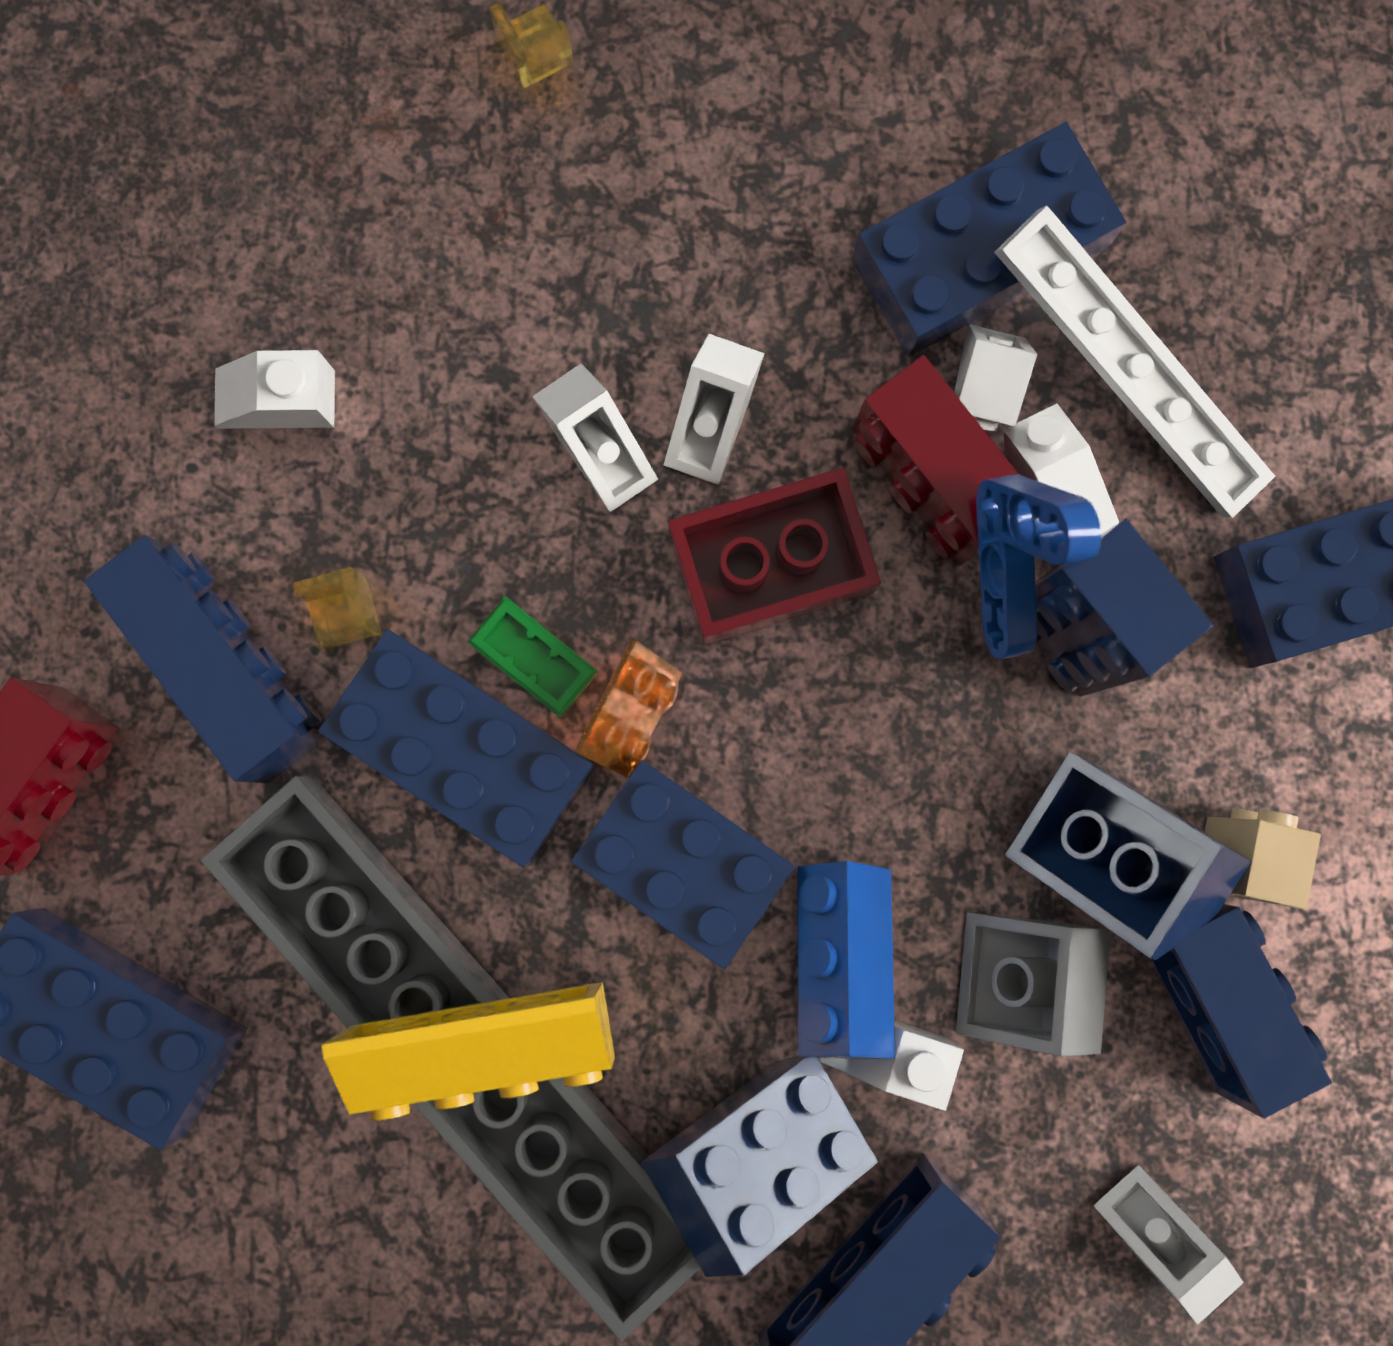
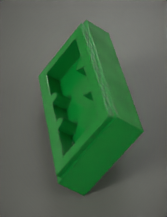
(533, 657)

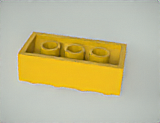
(471, 1051)

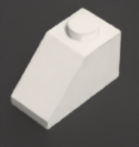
(994, 375)
(275, 391)
(713, 408)
(595, 436)
(1056, 454)
(921, 1069)
(1169, 1244)

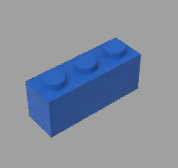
(845, 961)

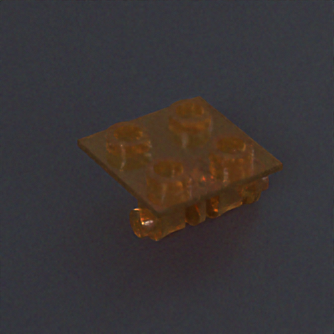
(629, 710)

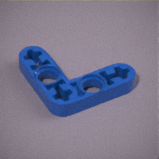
(1015, 524)

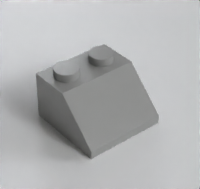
(1033, 984)

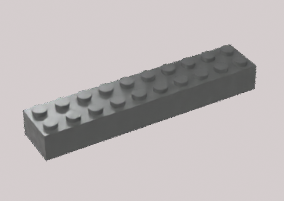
(384, 955)

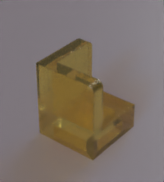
(532, 43)
(339, 607)

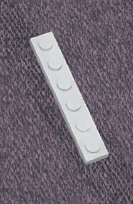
(1134, 362)

